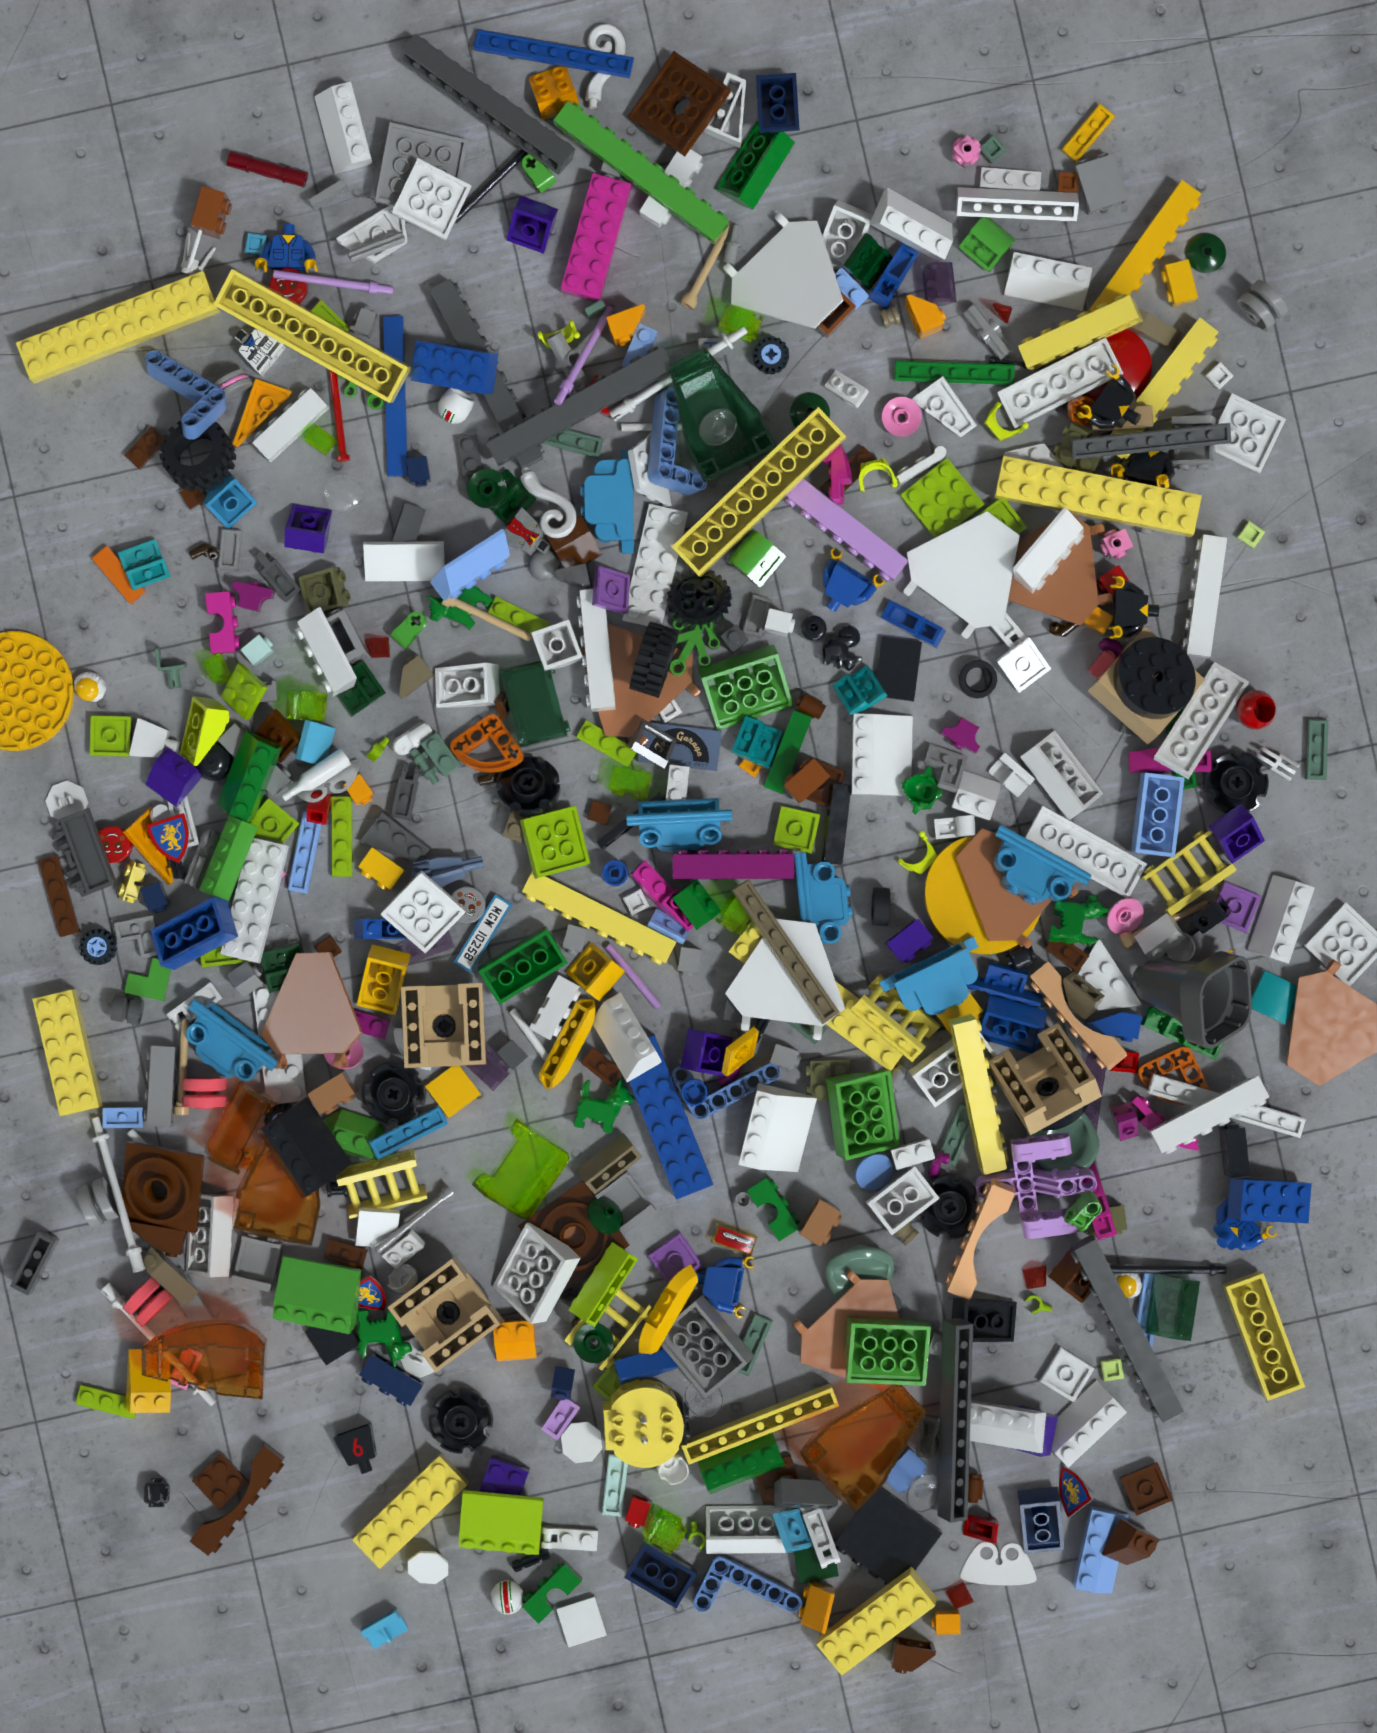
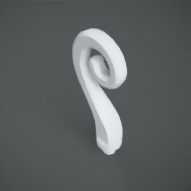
(595, 86)
(535, 488)

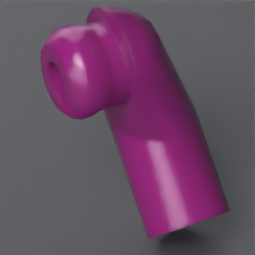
(1112, 645)
(723, 1081)
(935, 1165)

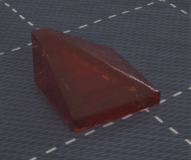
(1001, 311)
(378, 647)
(1035, 1276)
(959, 1595)

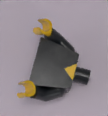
(1113, 405)
(1146, 468)
(1130, 609)

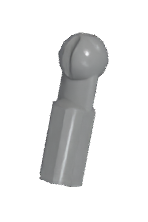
(202, 857)

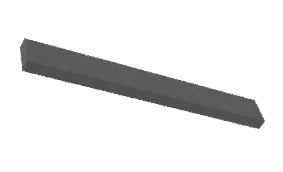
(1150, 441)

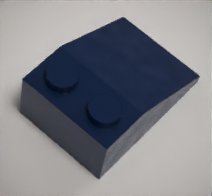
(777, 102)
(1041, 1520)

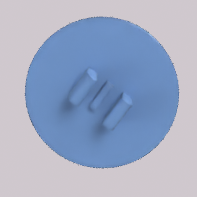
(873, 1171)

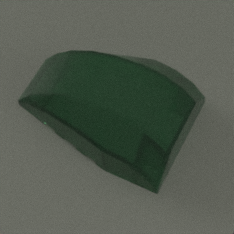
(702, 387)

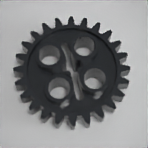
(699, 599)

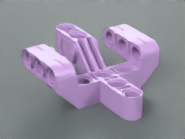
(1029, 1149)

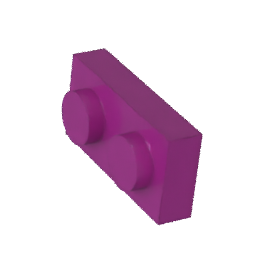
(373, 1025)

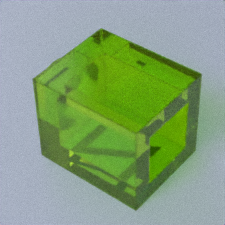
(320, 440)
(217, 669)

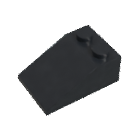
(990, 1318)

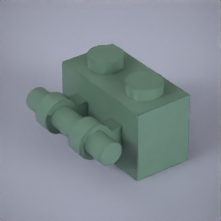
(440, 755)

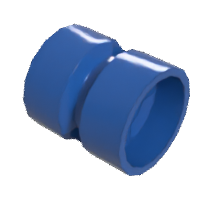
(615, 873)
(694, 1092)

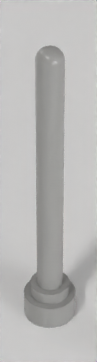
(445, 1195)

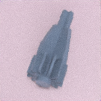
(446, 868)

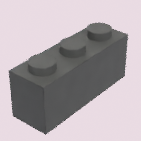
(34, 1262)
(803, 1494)

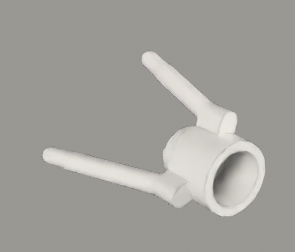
(190, 265)

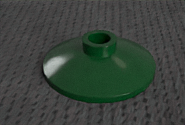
(1199, 260)
(803, 403)
(480, 481)
(605, 1215)
(592, 1353)

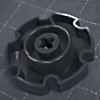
(1228, 768)
(528, 787)
(388, 1108)
(955, 1222)
(459, 1436)

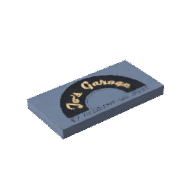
(693, 748)

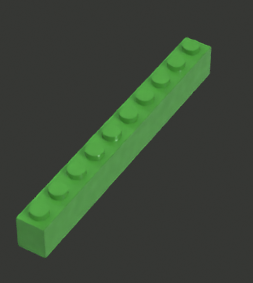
(641, 172)

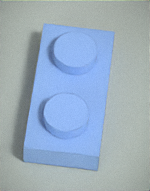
(850, 288)
(667, 926)
(123, 1117)

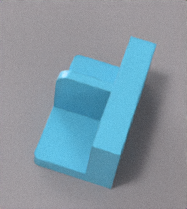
(384, 1628)

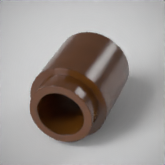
(810, 705)
(975, 1488)

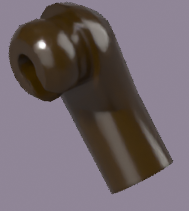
(206, 550)
(1061, 629)
(488, 778)

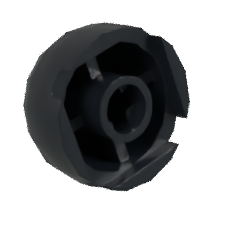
(216, 763)

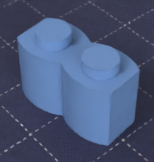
(905, 1470)

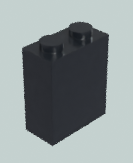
(1234, 1150)

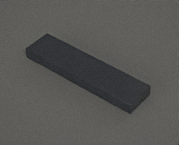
(836, 823)
(622, 828)

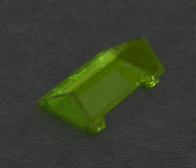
(525, 1172)

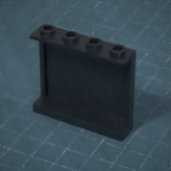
(887, 1536)

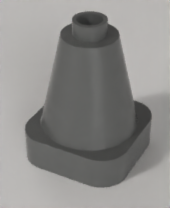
(1205, 996)

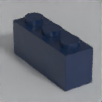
(391, 1379)

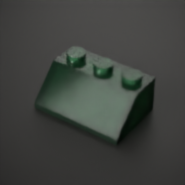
(1172, 1307)

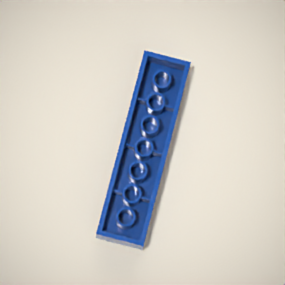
(670, 1129)

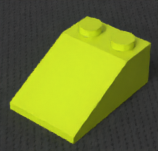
(203, 728)

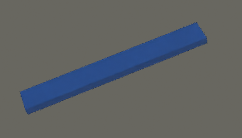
(553, 54)
(396, 412)

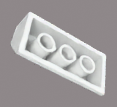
(343, 128)
(913, 225)
(1047, 281)
(1048, 551)
(326, 652)
(1061, 775)
(1280, 919)
(625, 1038)
(211, 1245)
(1085, 1422)
(1007, 1426)
(742, 1529)

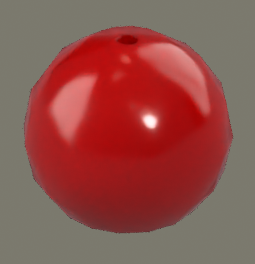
(1255, 709)

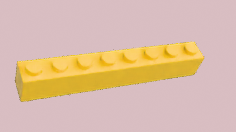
(1151, 244)

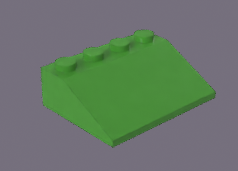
(745, 687)
(863, 1113)
(317, 1294)
(887, 1351)

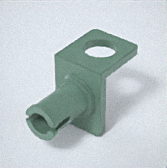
(172, 670)

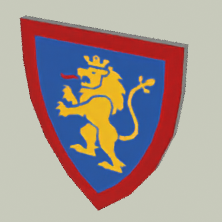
(170, 836)
(371, 1293)
(1073, 1491)

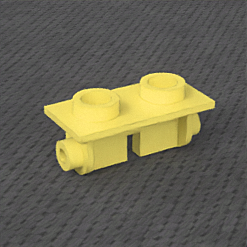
(127, 888)

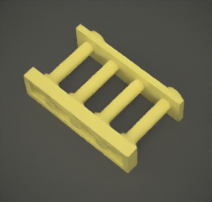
(1190, 893)
(887, 1027)
(384, 1166)
(644, 1313)

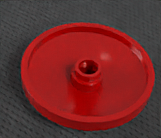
(1133, 359)

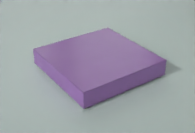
(611, 590)
(1242, 903)
(673, 1257)

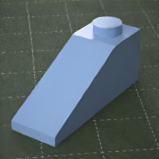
(642, 342)

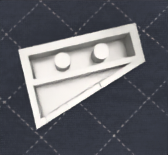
(728, 120)
(555, 1007)

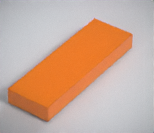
(113, 569)

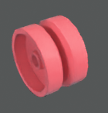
(204, 1092)
(147, 1301)

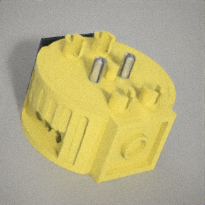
(645, 1423)

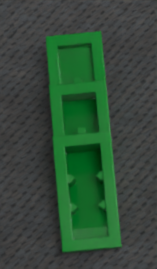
(788, 751)
(1173, 1030)

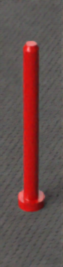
(343, 456)

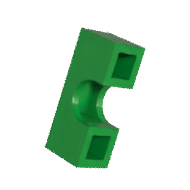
(765, 1192)
(563, 1578)

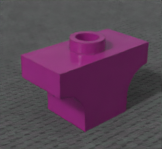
(252, 595)
(962, 735)
(1125, 1121)

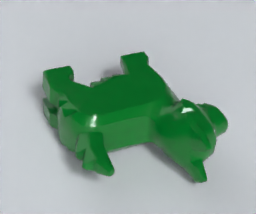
(456, 614)
(1072, 919)
(601, 1110)
(381, 1331)

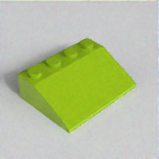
(501, 1522)

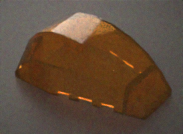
(271, 1205)
(210, 1355)
(863, 1444)

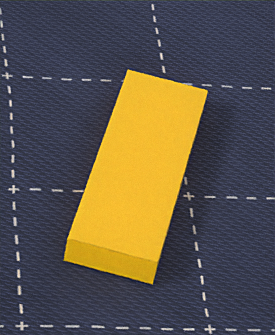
(1088, 133)

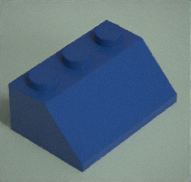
(1012, 1024)

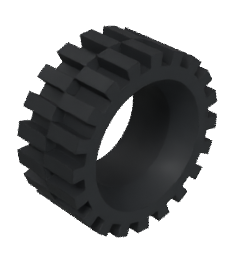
(205, 473)
(654, 659)

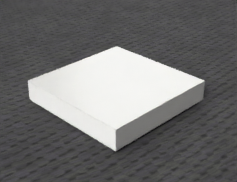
(1023, 664)
(375, 1226)
(1066, 1374)
(581, 1621)

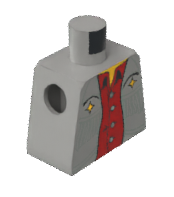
(526, 534)

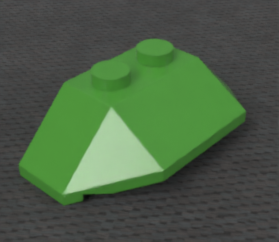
(354, 1133)

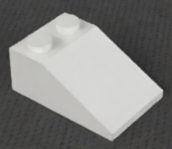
(844, 232)
(467, 685)
(902, 1200)

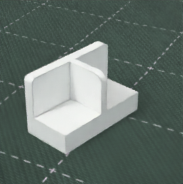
(1011, 775)

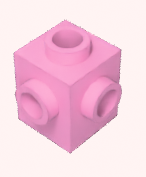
(965, 158)
(1122, 540)

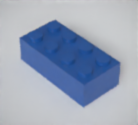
(454, 367)
(194, 933)
(1269, 1200)

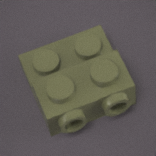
(1063, 449)
(324, 590)
(821, 1070)

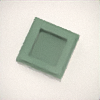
(992, 149)
(595, 308)

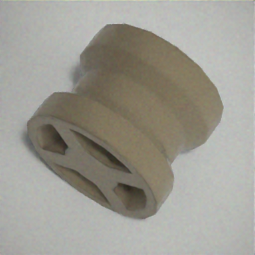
(889, 316)
(906, 1233)

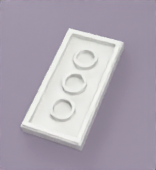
(403, 560)

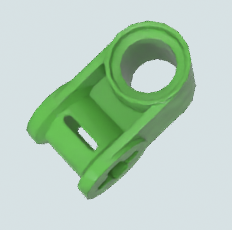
(540, 175)
(407, 632)
(1083, 1211)

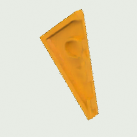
(261, 404)
(139, 836)

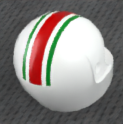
(455, 406)
(507, 1597)

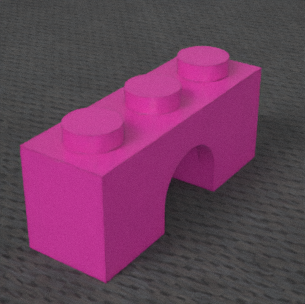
(225, 640)

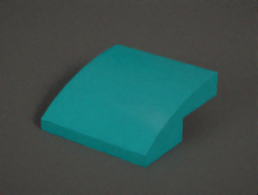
(143, 564)
(859, 690)
(757, 742)
(1273, 997)

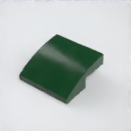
(867, 261)
(515, 499)
(364, 691)
(277, 963)
(809, 1566)

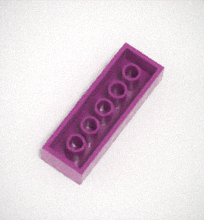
(733, 865)

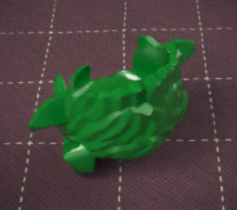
(922, 790)

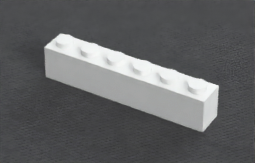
(1017, 204)
(1205, 596)
(597, 654)
(1209, 1114)

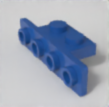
(1006, 983)

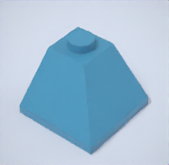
(229, 501)

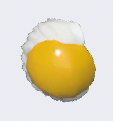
(90, 686)
(1129, 1283)

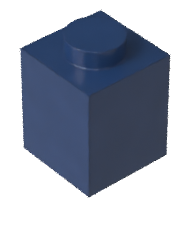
(419, 471)
(155, 897)
(562, 1383)

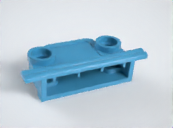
(610, 502)
(679, 823)
(1034, 870)
(822, 898)
(936, 980)
(227, 1043)

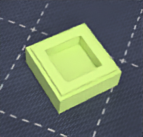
(1250, 534)
(1112, 1369)

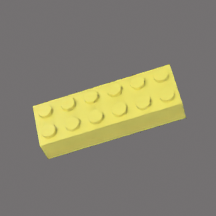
(1080, 333)
(67, 1052)
(1263, 1335)
(410, 1510)
(876, 1621)

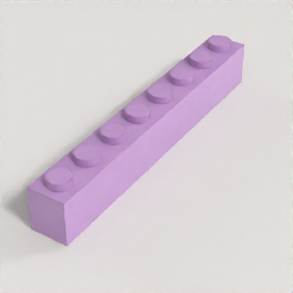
(846, 530)

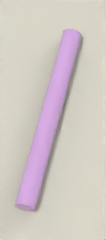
(633, 976)

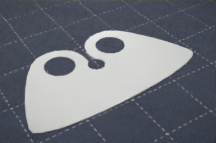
(348, 775)
(988, 1572)

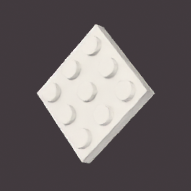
(431, 199)
(1252, 433)
(423, 911)
(1347, 940)

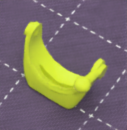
(569, 332)
(998, 431)
(874, 465)
(925, 863)

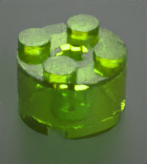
(738, 317)
(306, 706)
(733, 917)
(664, 1530)

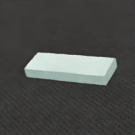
(614, 1486)

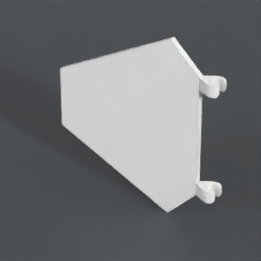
(789, 277)
(968, 570)
(769, 993)

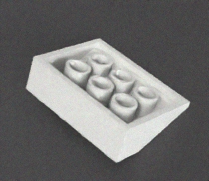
(880, 754)
(777, 1129)
(536, 1273)

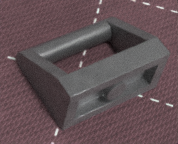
(574, 576)
(634, 744)

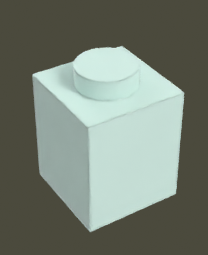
(258, 649)

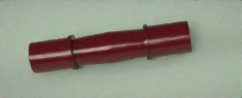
(267, 169)

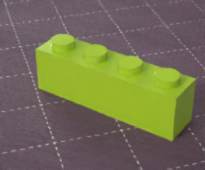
(603, 1284)

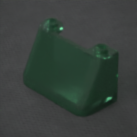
(534, 704)

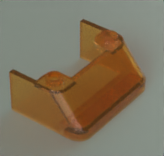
(237, 1125)

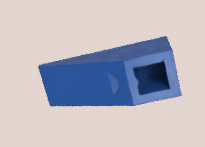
(375, 929)
(1117, 1024)

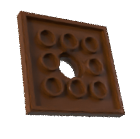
(674, 82)
(181, 1175)
(570, 1211)

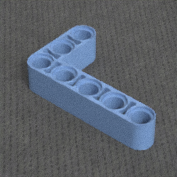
(208, 398)
(662, 449)
(725, 1091)
(743, 1582)

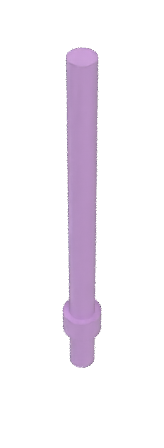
(371, 287)
(567, 385)

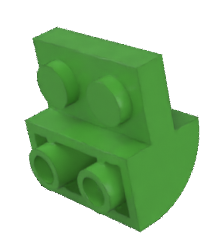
(987, 243)
(756, 557)

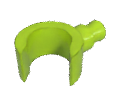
(377, 749)
(1042, 1306)
(695, 1531)

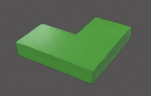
(152, 986)

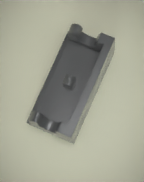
(408, 523)

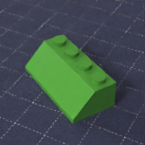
(228, 858)

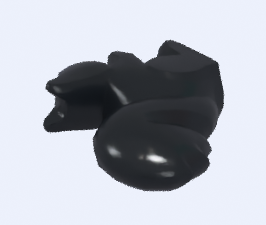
(838, 648)

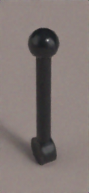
(992, 360)

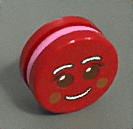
(291, 289)
(115, 843)

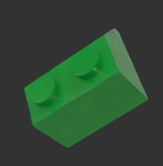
(696, 904)

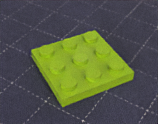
(942, 499)
(555, 842)

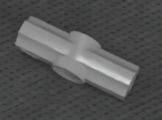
(988, 331)
(566, 358)

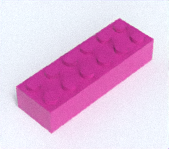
(596, 238)

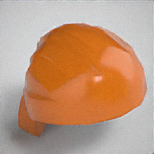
(1074, 407)

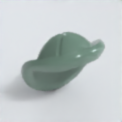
(1083, 1145)
(863, 1261)

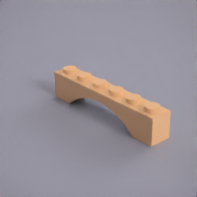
(1104, 1047)
(995, 1203)

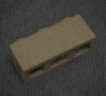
(609, 1163)

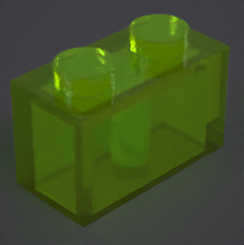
(630, 782)

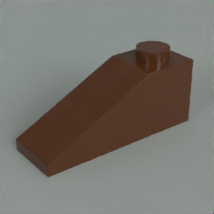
(162, 1238)

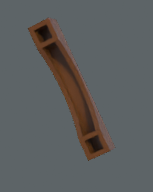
(212, 1531)

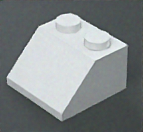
(557, 645)
(976, 796)

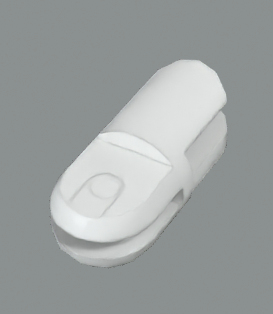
(412, 738)
(1277, 762)

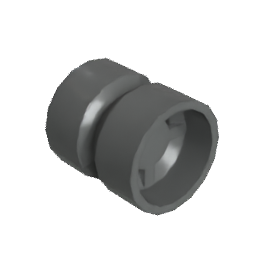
(127, 1010)

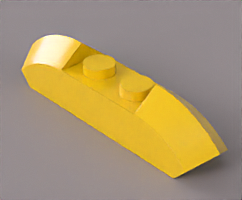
(568, 1043)
(667, 1310)

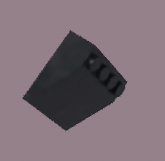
(304, 1147)

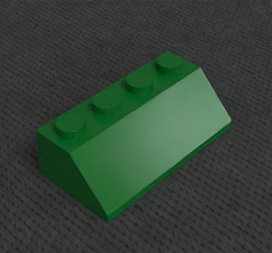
(754, 166)
(249, 776)
(522, 965)
(741, 1463)

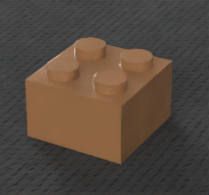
(332, 1093)
(820, 1221)

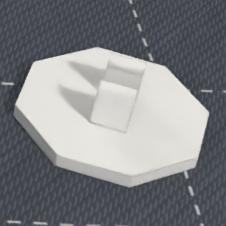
(66, 799)
(415, 1362)
(581, 1442)
(428, 1567)

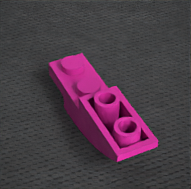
(839, 473)
(1143, 762)
(660, 893)
(1152, 1119)
(1103, 1223)

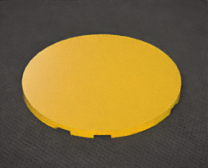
(33, 691)
(952, 907)

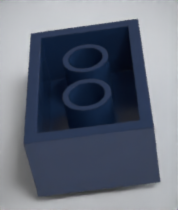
(660, 1574)

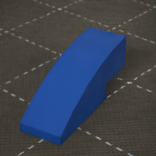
(893, 276)
(913, 624)
(643, 1366)

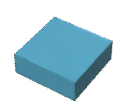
(255, 243)

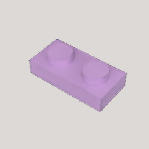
(560, 1418)

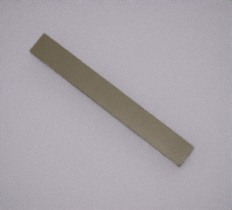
(785, 951)

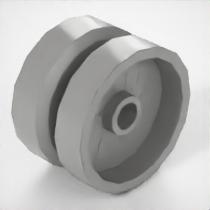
(1262, 305)
(97, 1202)

